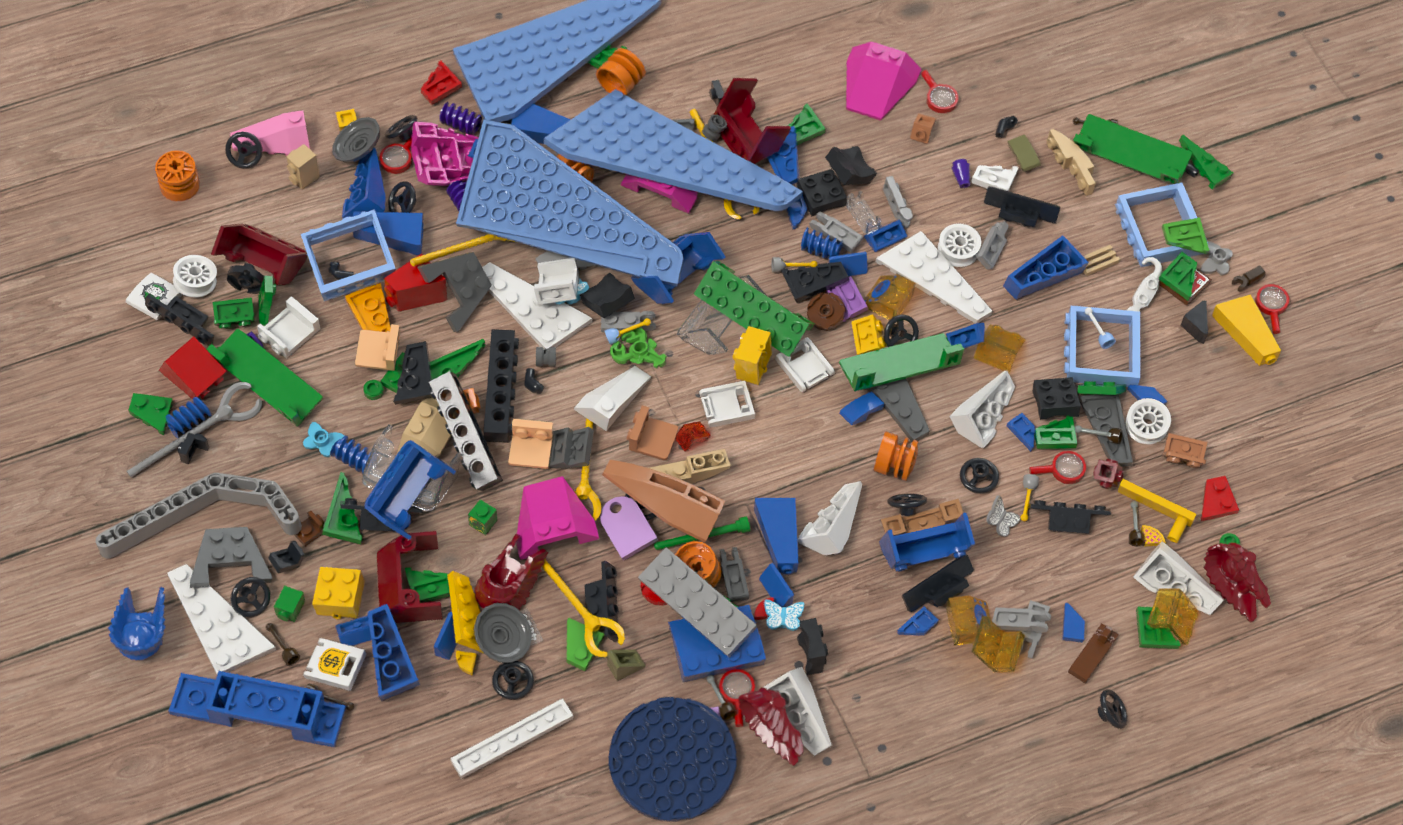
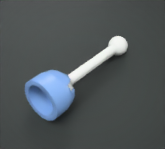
(1105, 339)

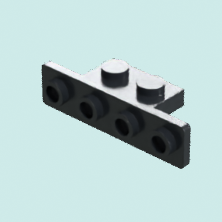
(1021, 208)
(183, 315)
(1069, 519)
(368, 520)
(940, 586)
(602, 598)

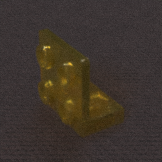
(999, 348)
(1174, 611)
(997, 648)

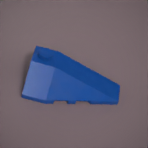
(367, 189)

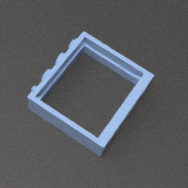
(1128, 223)
(358, 280)
(1103, 315)

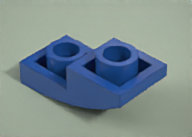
(860, 408)

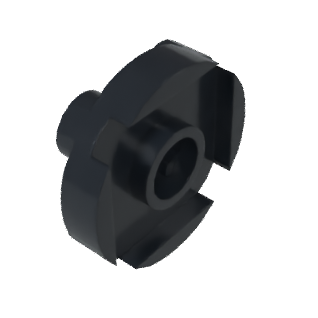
(245, 277)

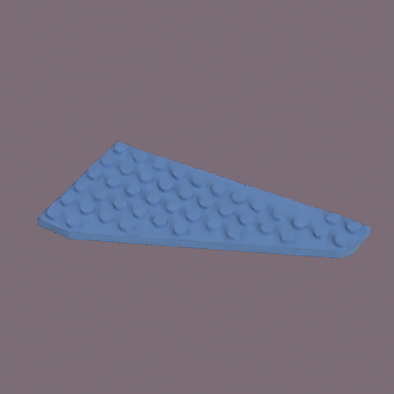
(531, 59)
(645, 144)
(542, 202)

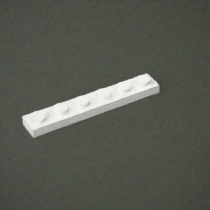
(511, 738)

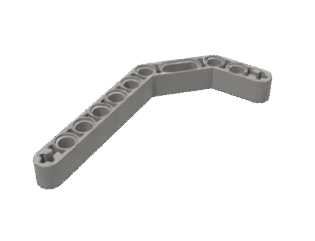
(194, 498)

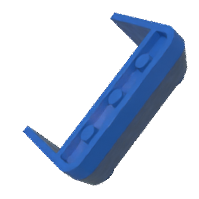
(697, 253)
(403, 484)
(927, 544)

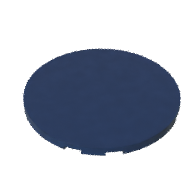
(672, 759)

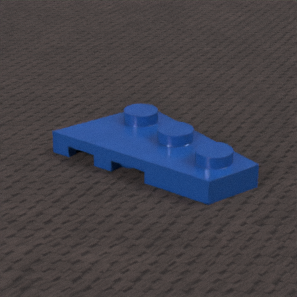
(786, 159)

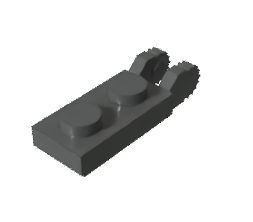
(734, 576)

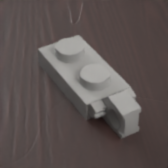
(993, 245)

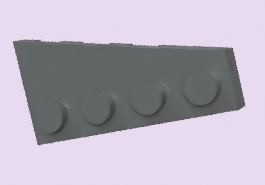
(903, 408)
(1106, 413)

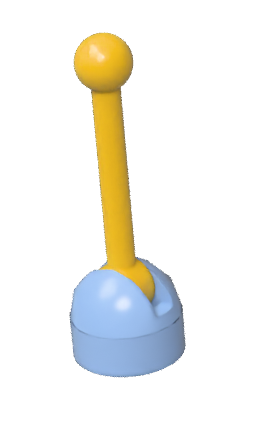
(613, 335)

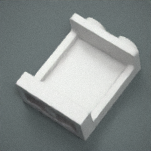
(557, 281)
(289, 328)

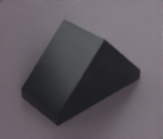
(1196, 322)

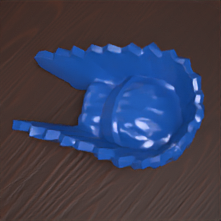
(134, 633)

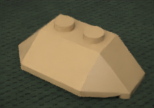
(427, 428)

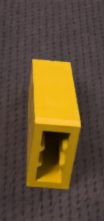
(1248, 328)

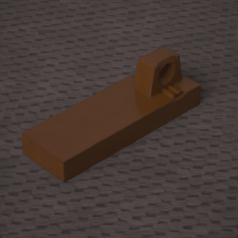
(1093, 653)

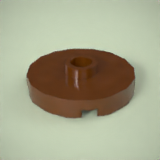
(823, 303)

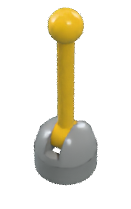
(778, 263)
(1030, 483)

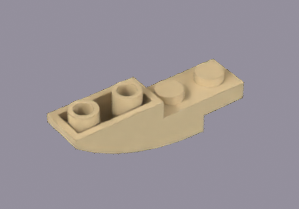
(1072, 157)
(697, 466)

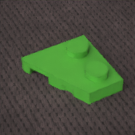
(1186, 235)
(577, 651)

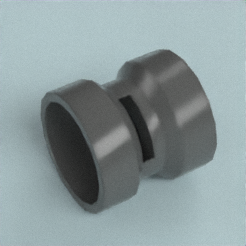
(715, 126)
(545, 356)

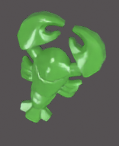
(639, 351)

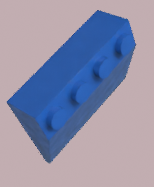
(701, 658)

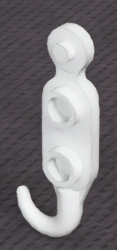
(1147, 287)

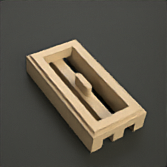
(1096, 258)

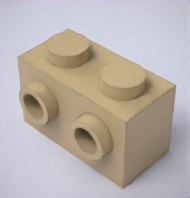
(302, 166)

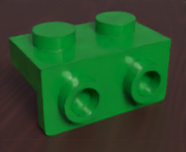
(233, 312)

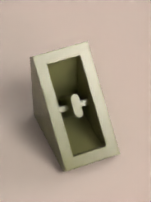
(624, 662)

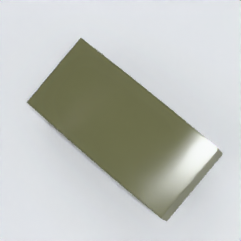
(1024, 152)

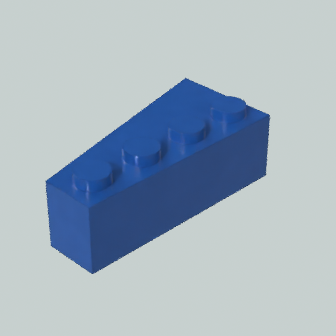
(1048, 267)
(391, 660)

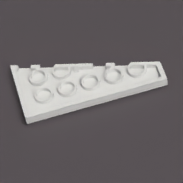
(933, 274)
(545, 323)
(222, 632)

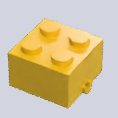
(752, 355)
(338, 592)

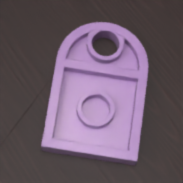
(627, 528)

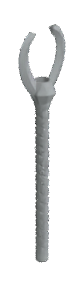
(223, 413)

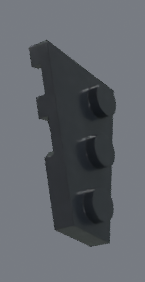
(811, 281)
(415, 374)

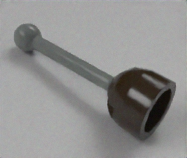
(1114, 435)
(1136, 536)
(726, 710)

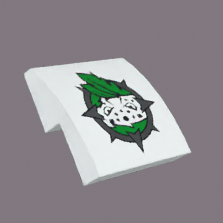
(155, 287)

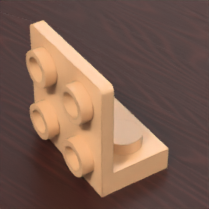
(378, 349)
(531, 443)

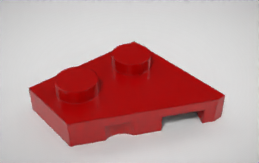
(440, 84)
(1218, 499)

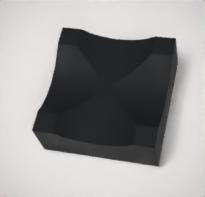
(850, 166)
(822, 192)
(607, 296)
(1056, 397)
(812, 644)

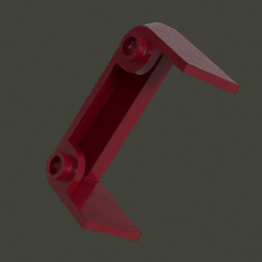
(742, 132)
(261, 250)
(404, 603)

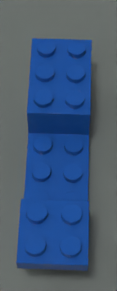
(259, 702)

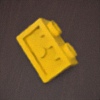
(868, 334)

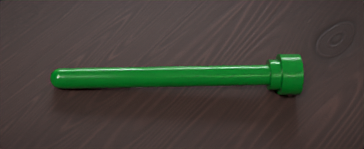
(740, 525)

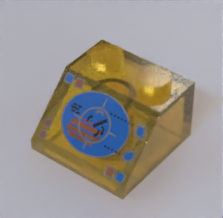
(890, 295)
(965, 617)

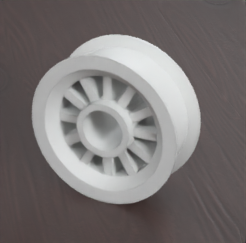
(959, 235)
(194, 276)
(1162, 419)

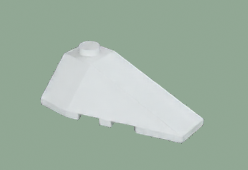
(834, 523)

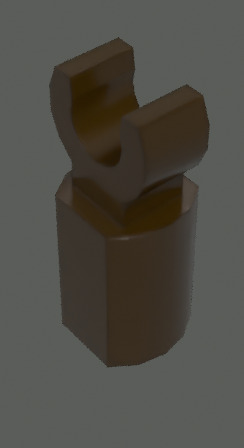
(1249, 278)

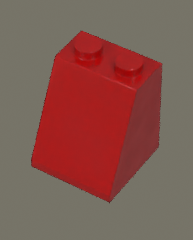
(408, 289)
(193, 369)

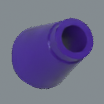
(962, 172)

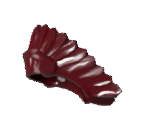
(1234, 576)
(508, 580)
(769, 721)

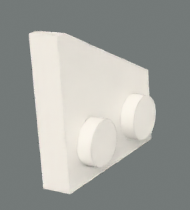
(994, 177)

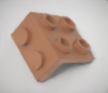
(651, 435)
(1185, 449)

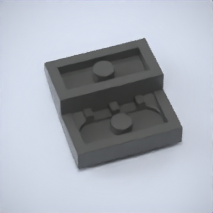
(571, 448)

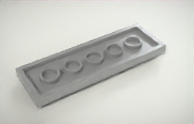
(697, 602)

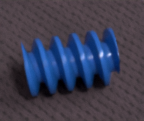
(820, 245)
(187, 416)
(350, 454)

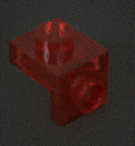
(692, 434)

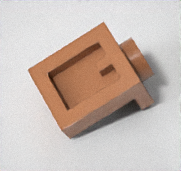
(922, 128)

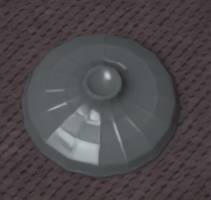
(356, 140)
(502, 633)

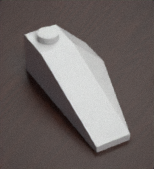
(610, 399)
(981, 412)
(1169, 571)
(802, 709)

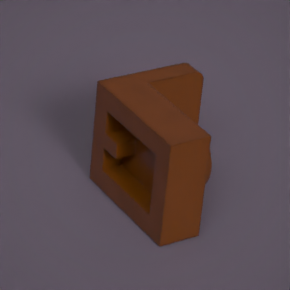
(311, 529)

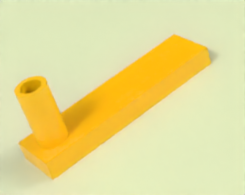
(1181, 515)

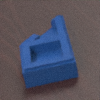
(797, 212)
(1144, 392)
(1023, 430)
(919, 624)
(1072, 625)

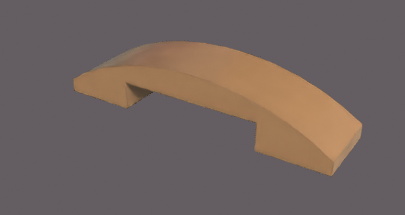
(945, 514)

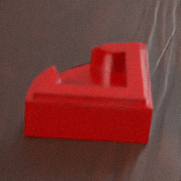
(760, 613)

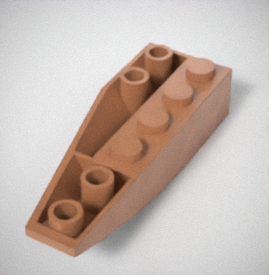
(667, 497)

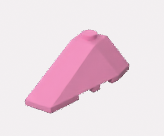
(278, 133)

